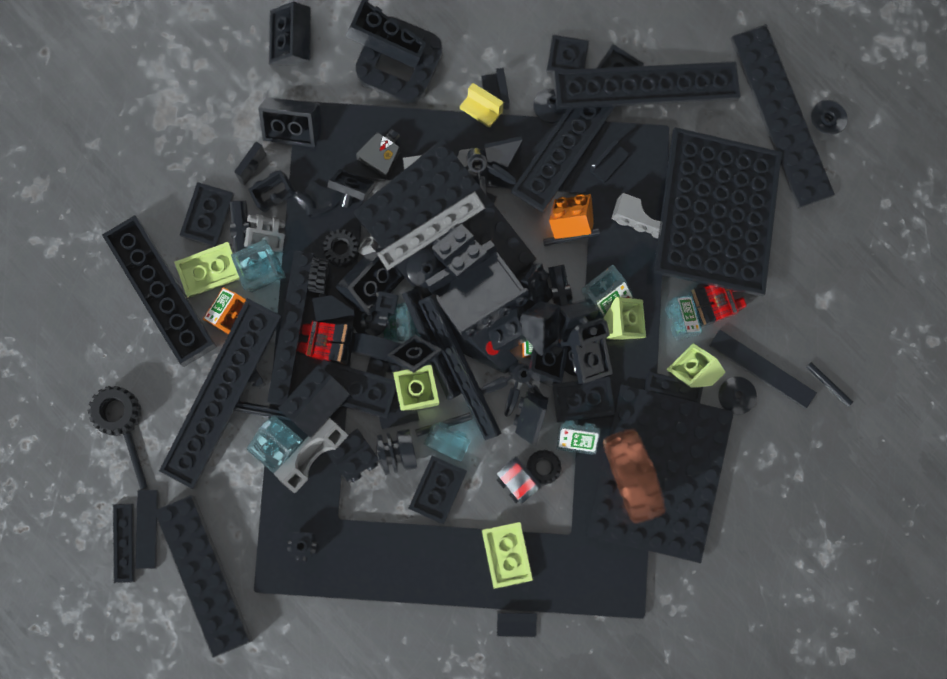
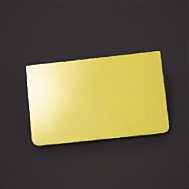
(482, 105)

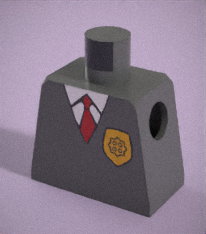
(380, 153)

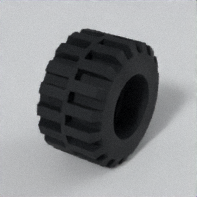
(99, 405)

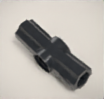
(238, 224)
(559, 285)

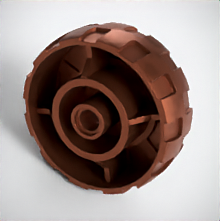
(634, 476)

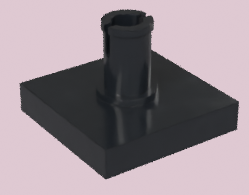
(351, 186)

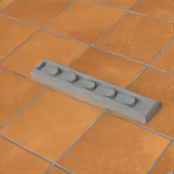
(430, 230)

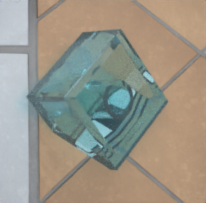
(257, 266)
(273, 443)

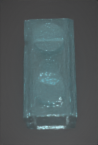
(446, 441)

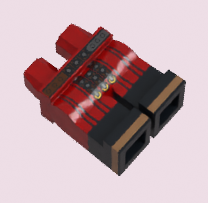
(722, 307)
(322, 340)

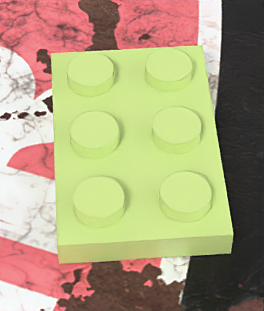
(207, 270)
(507, 555)

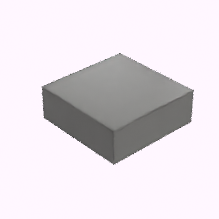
(368, 246)

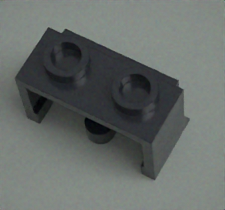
(262, 186)

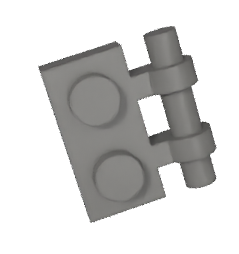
(256, 234)

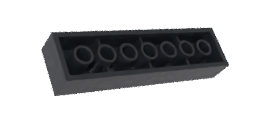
(159, 291)
(203, 576)

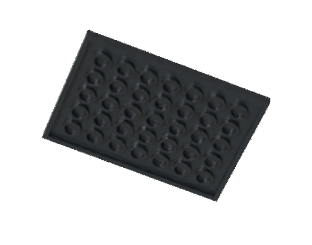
(425, 191)
(718, 212)
(687, 454)

